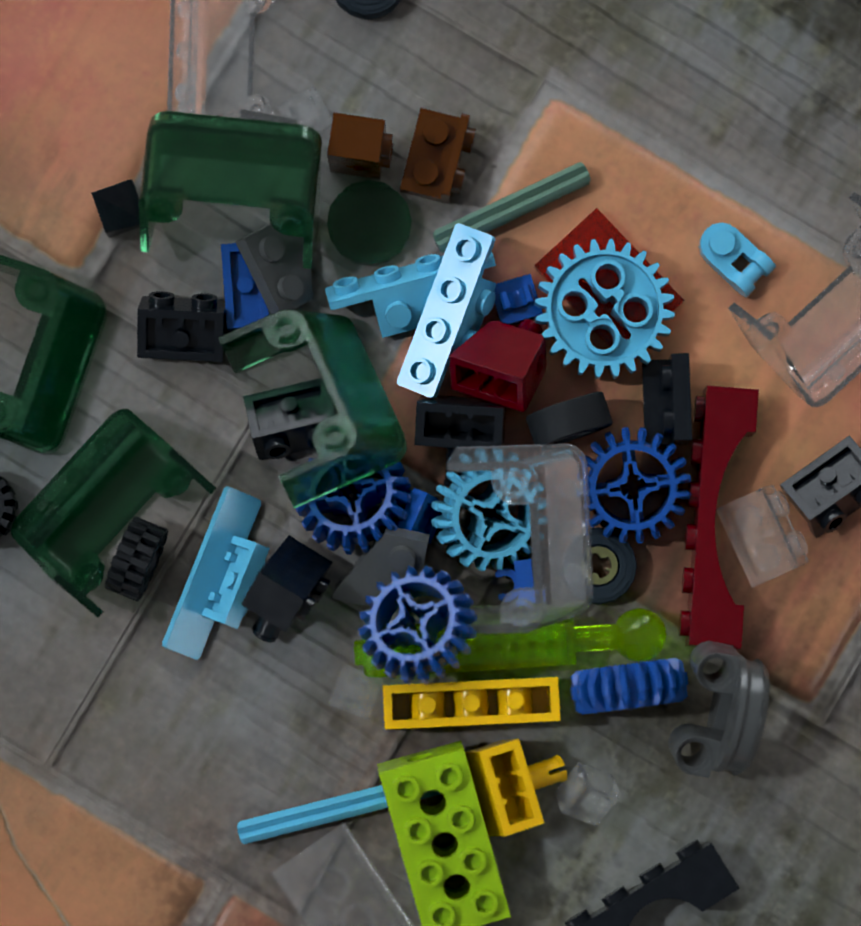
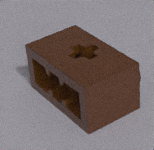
(359, 146)

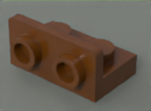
(435, 156)

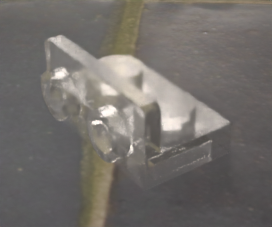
(763, 534)

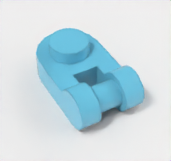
(722, 246)

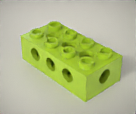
(459, 813)

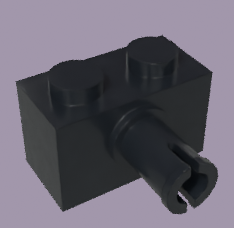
(458, 423)
(286, 588)

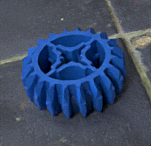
(652, 483)
(363, 529)
(433, 617)
(629, 686)

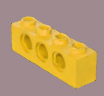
(471, 703)

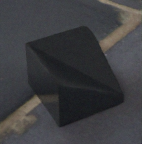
(118, 207)

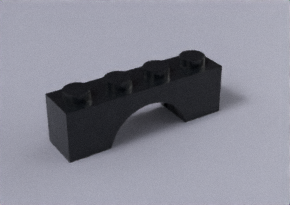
(695, 878)

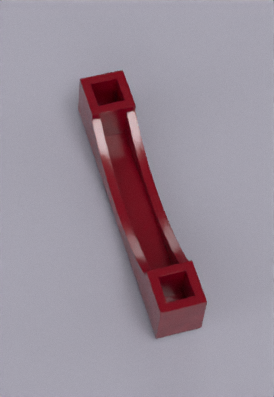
(725, 419)

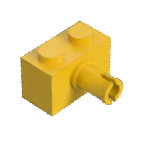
(508, 785)

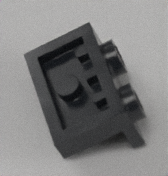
(180, 327)
(667, 399)
(286, 417)
(827, 487)

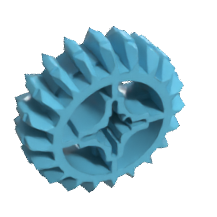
(480, 527)

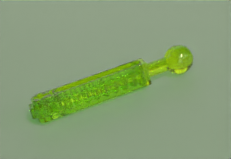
(635, 635)

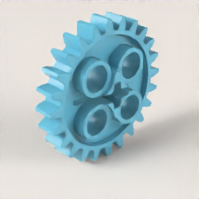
(634, 285)

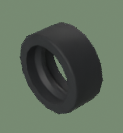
(569, 419)

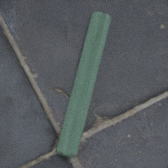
(518, 203)

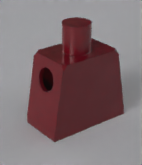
(501, 363)

